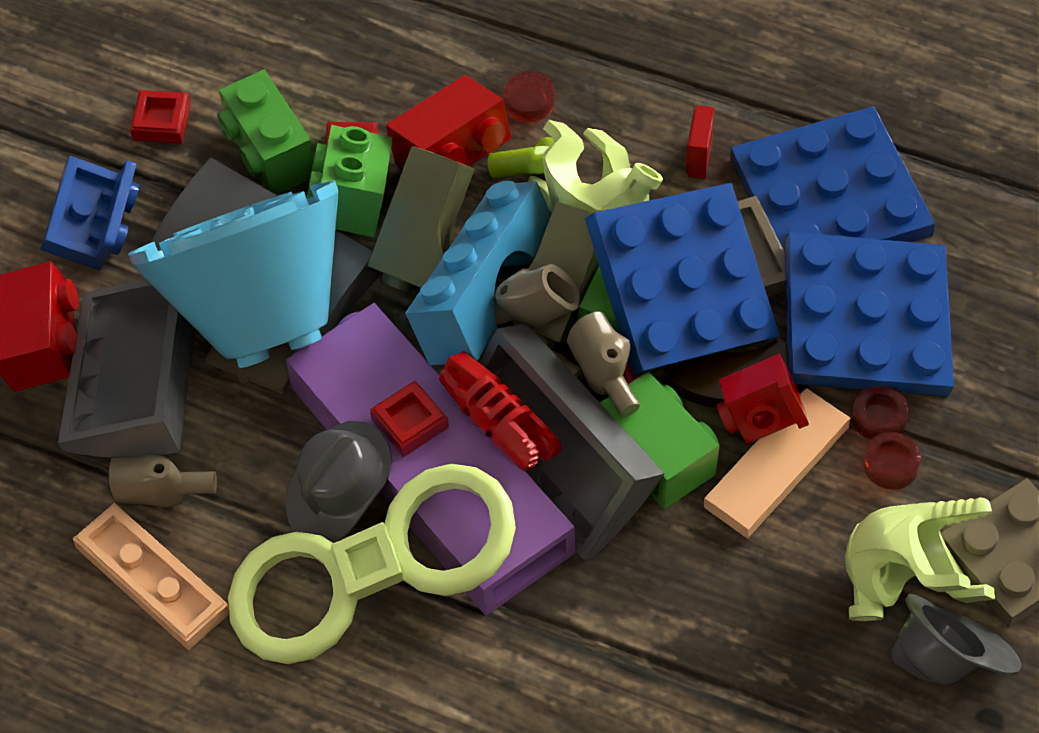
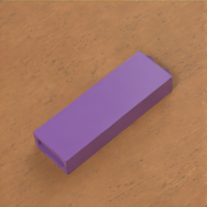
(370, 361)

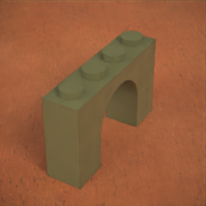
(422, 227)

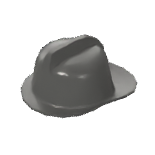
(337, 479)
(949, 646)

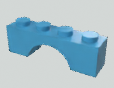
(457, 301)

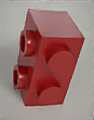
(456, 122)
(36, 326)

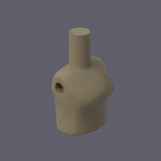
(536, 297)
(603, 360)
(155, 481)

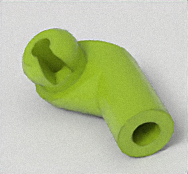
(519, 161)

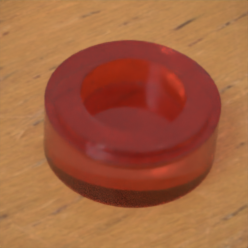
(529, 96)
(879, 411)
(892, 460)

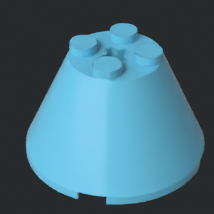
(251, 273)

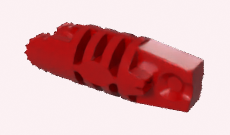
(498, 412)

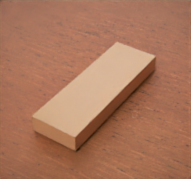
(775, 467)
(151, 576)

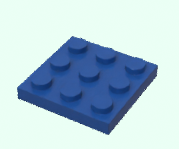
(834, 181)
(682, 277)
(868, 314)

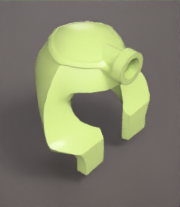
(618, 184)
(904, 544)

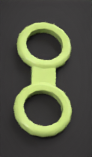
(371, 563)

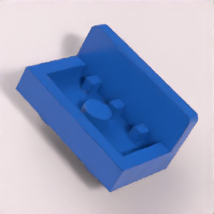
(89, 212)

